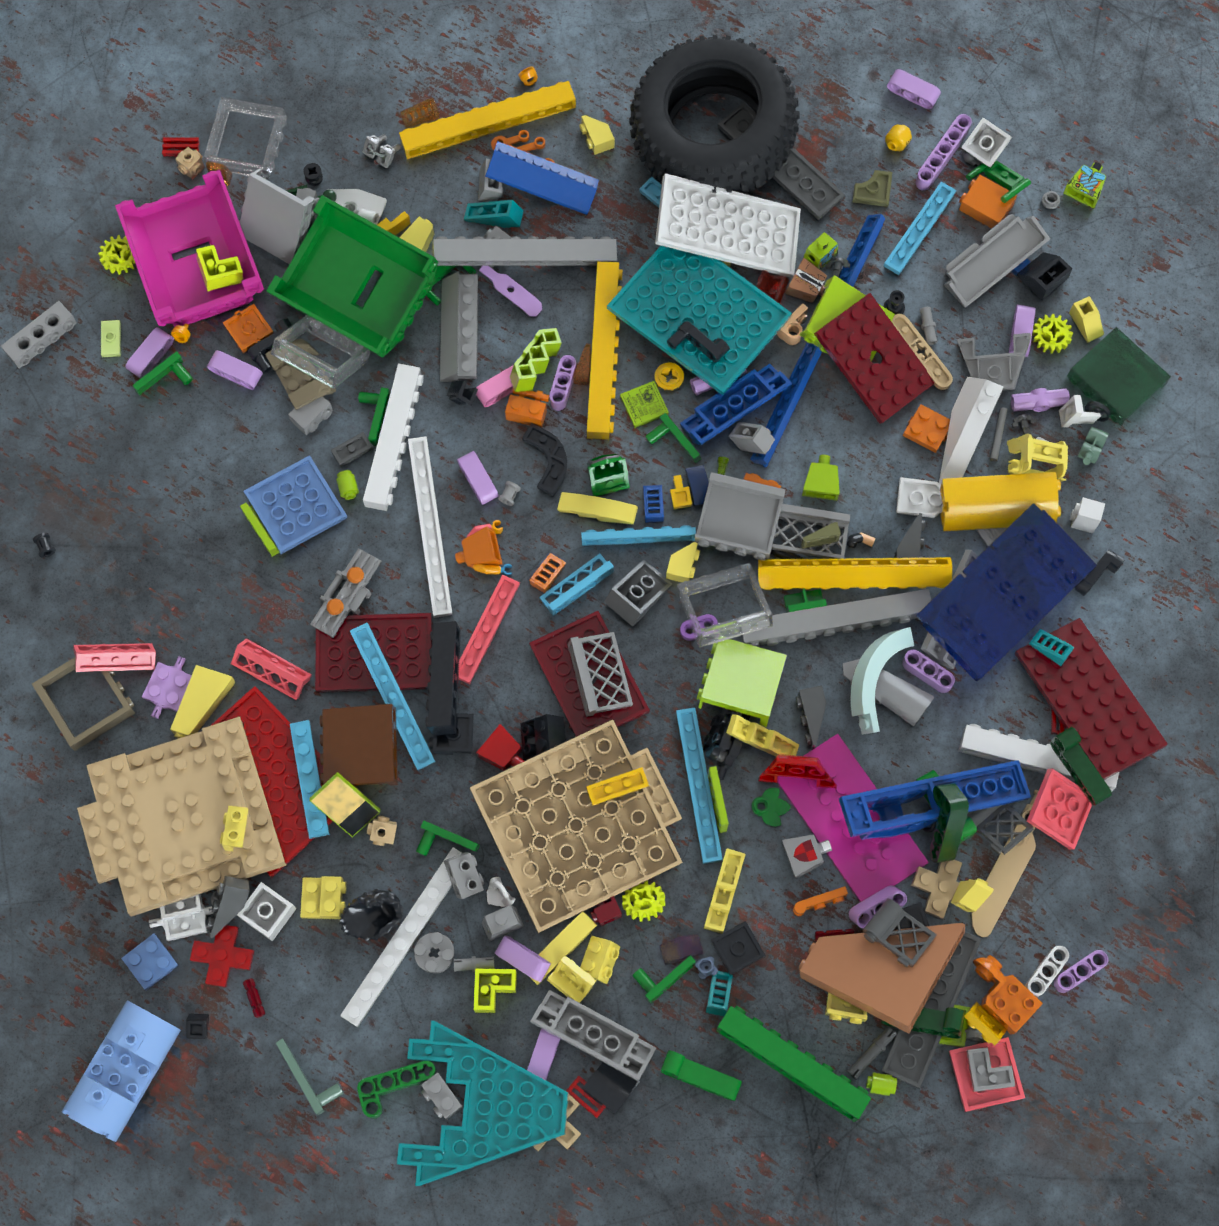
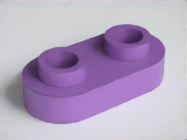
(702, 621)

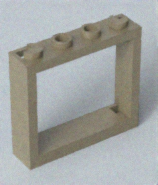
(94, 731)

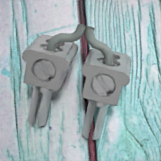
(385, 153)

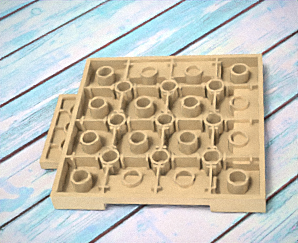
(165, 814)
(562, 846)

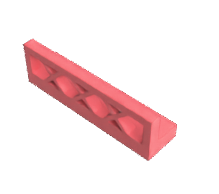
(114, 657)
(269, 661)

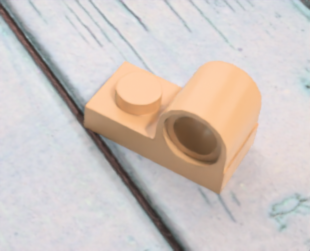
(793, 325)

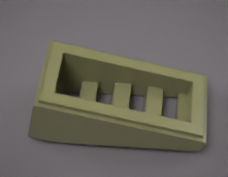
(823, 536)

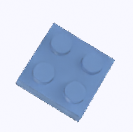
(150, 961)

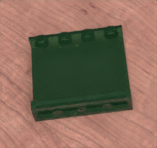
(1118, 375)

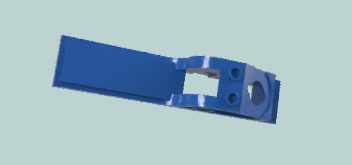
(981, 786)

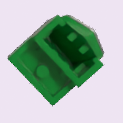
(607, 474)

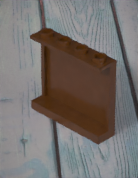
(360, 744)

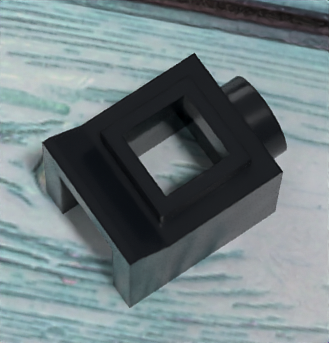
(460, 395)

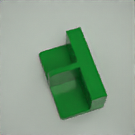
(804, 600)

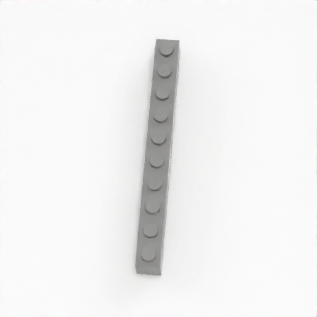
(523, 251)
(840, 617)

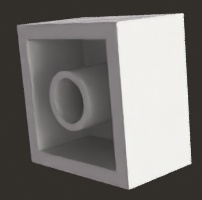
(266, 911)

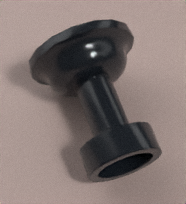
(895, 302)

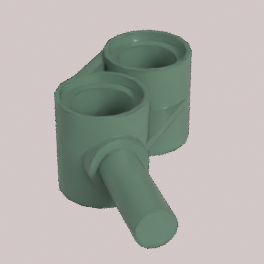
(1092, 445)

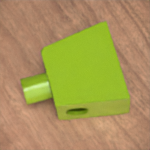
(822, 480)

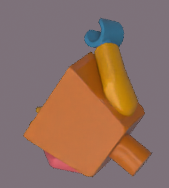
(482, 550)

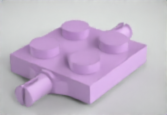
(167, 687)

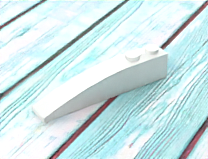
(967, 424)

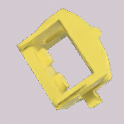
(1037, 450)

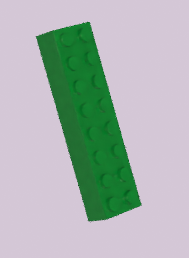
(794, 1064)

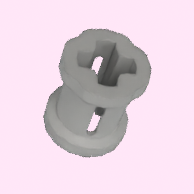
(509, 493)

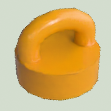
(528, 73)
(181, 333)

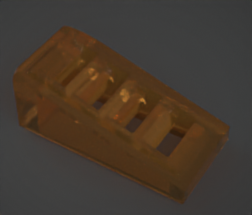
(428, 116)
(225, 172)
(582, 372)

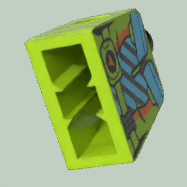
(1086, 184)
(821, 250)

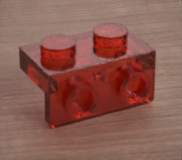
(772, 285)

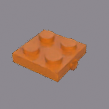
(247, 327)
(927, 428)

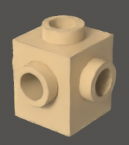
(190, 162)
(384, 837)

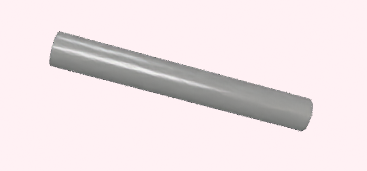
(998, 434)

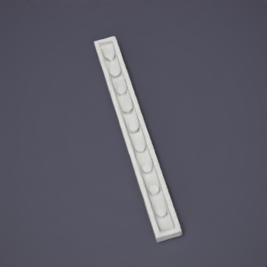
(430, 527)
(399, 945)

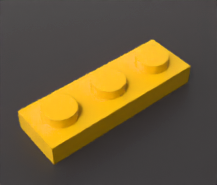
(617, 786)

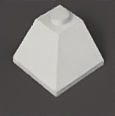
(986, 142)

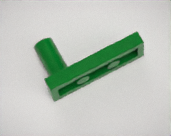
(173, 364)
(381, 401)
(668, 425)
(432, 830)
(655, 991)

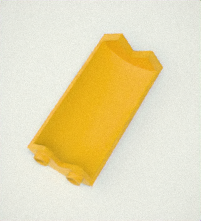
(996, 499)

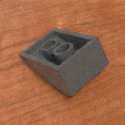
(637, 592)

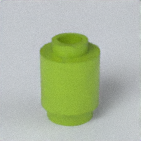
(347, 484)
(881, 1084)

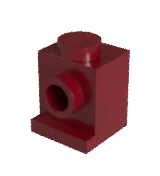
(606, 912)

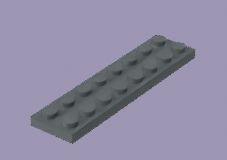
(797, 173)
(914, 1051)

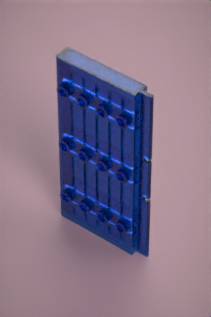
(1005, 591)

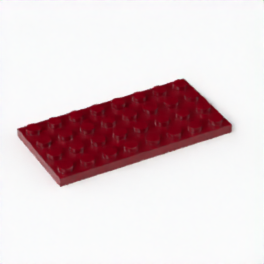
(1093, 701)

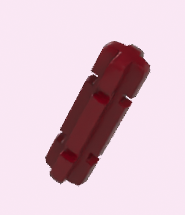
(832, 933)
(254, 998)

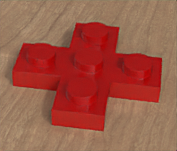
(222, 956)

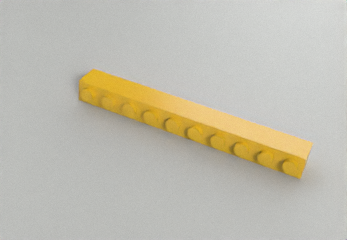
(487, 119)
(603, 353)
(854, 573)

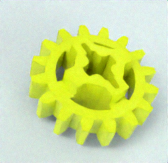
(110, 257)
(1055, 328)
(643, 901)

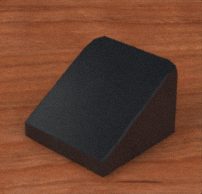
(197, 1026)

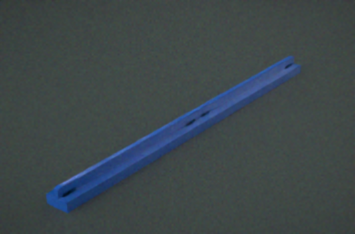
(811, 353)

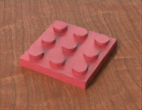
(1060, 809)
(1000, 1056)

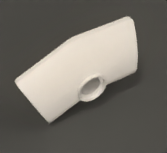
(362, 203)

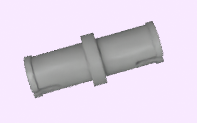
(928, 325)
(473, 963)

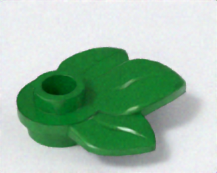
(773, 807)

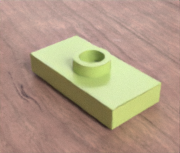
(111, 338)

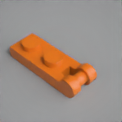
(818, 902)

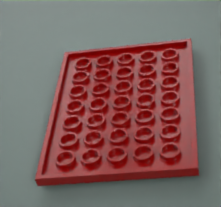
(276, 765)

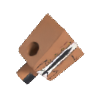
(807, 282)

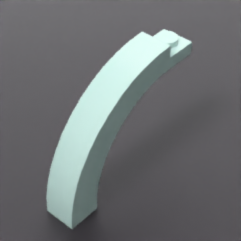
(867, 674)

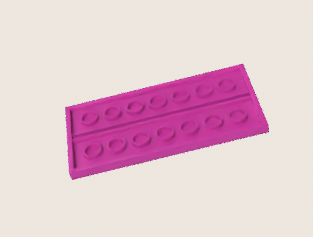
(865, 863)

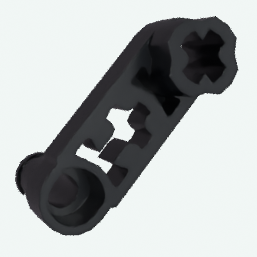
(713, 350)
(258, 351)
(1109, 561)

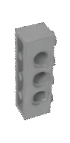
(41, 325)

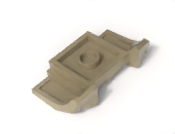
(300, 387)

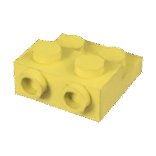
(322, 897)

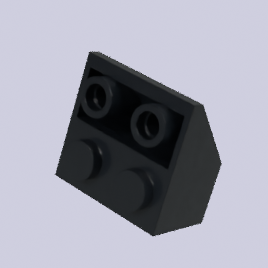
(1045, 274)
(541, 735)

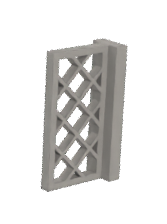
(813, 517)
(583, 673)

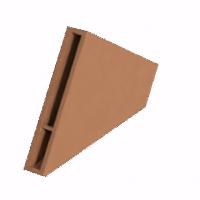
(874, 979)

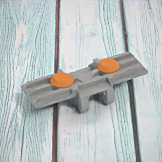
(353, 592)

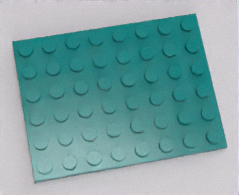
(710, 296)

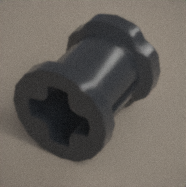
(44, 545)

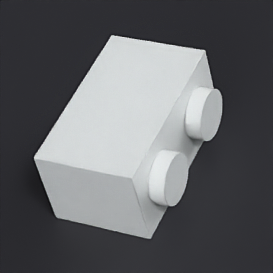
(1087, 515)

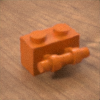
(526, 410)

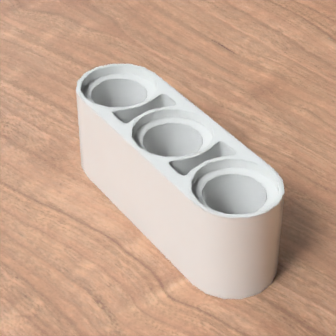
(1053, 965)

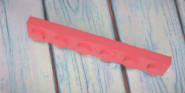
(487, 627)

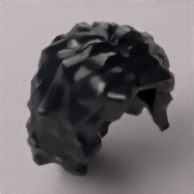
(371, 915)

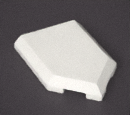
(918, 497)

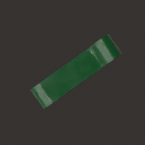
(1079, 766)
(950, 822)
(940, 1023)

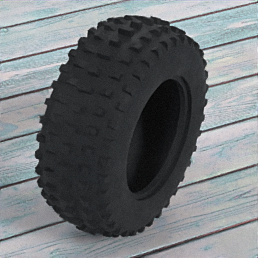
(710, 68)

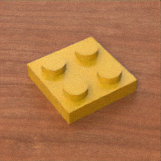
(980, 1019)

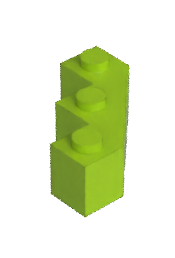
(535, 359)

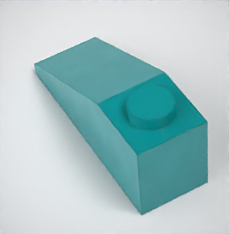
(495, 213)

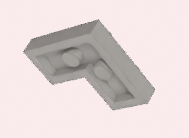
(985, 1077)

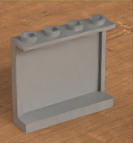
(274, 217)
(740, 516)

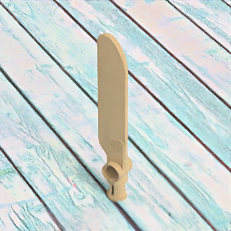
(1004, 879)

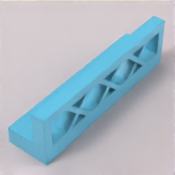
(579, 587)

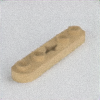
(936, 369)

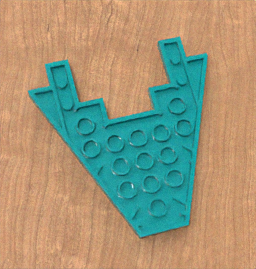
(501, 1113)

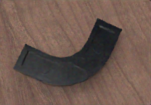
(555, 454)

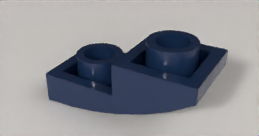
(698, 483)

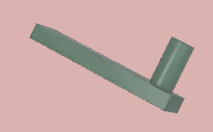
(316, 1101)

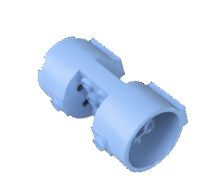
(121, 1071)

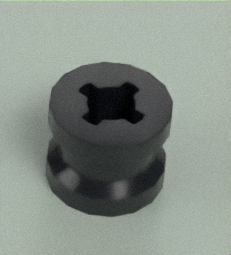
(315, 178)

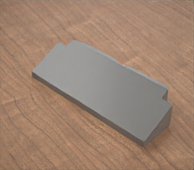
(1000, 253)

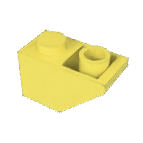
(598, 134)
(1087, 319)
(681, 563)
(971, 894)

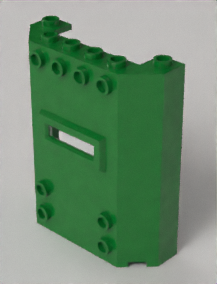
(337, 265)

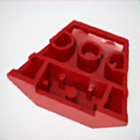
(797, 767)

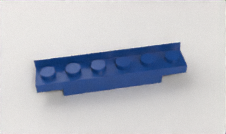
(542, 178)
(738, 401)

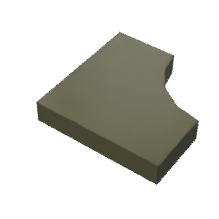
(875, 190)

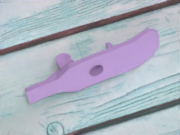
(519, 296)

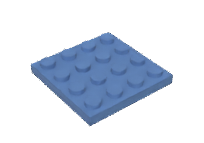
(295, 504)

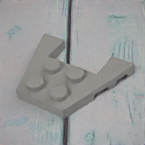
(997, 368)

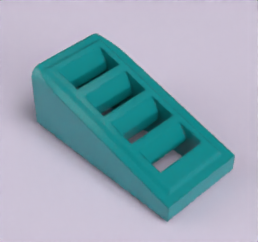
(1053, 655)
(715, 1005)

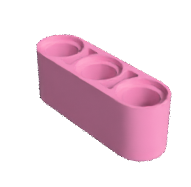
(495, 388)

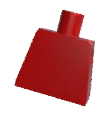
(500, 750)

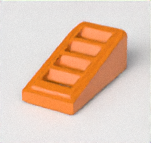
(549, 581)

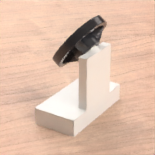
(1073, 412)

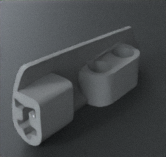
(896, 694)

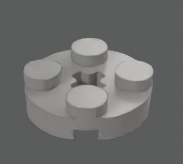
(437, 941)

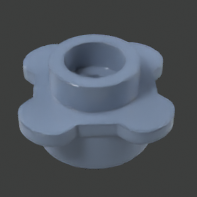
(701, 964)

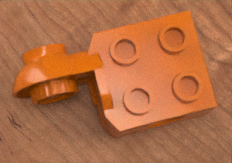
(1008, 998)

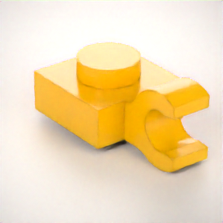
(680, 495)

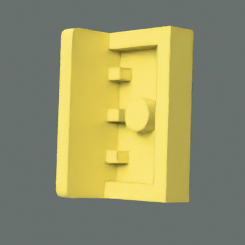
(235, 826)
(600, 958)
(571, 980)
(839, 1009)

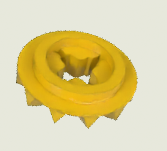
(664, 370)

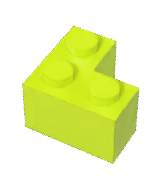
(218, 272)
(490, 982)

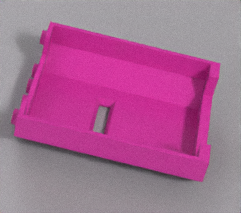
(180, 223)

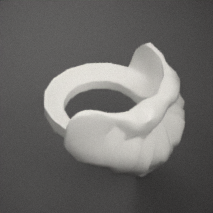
(497, 893)

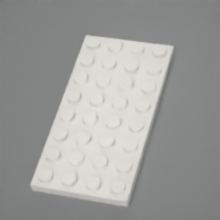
(728, 226)

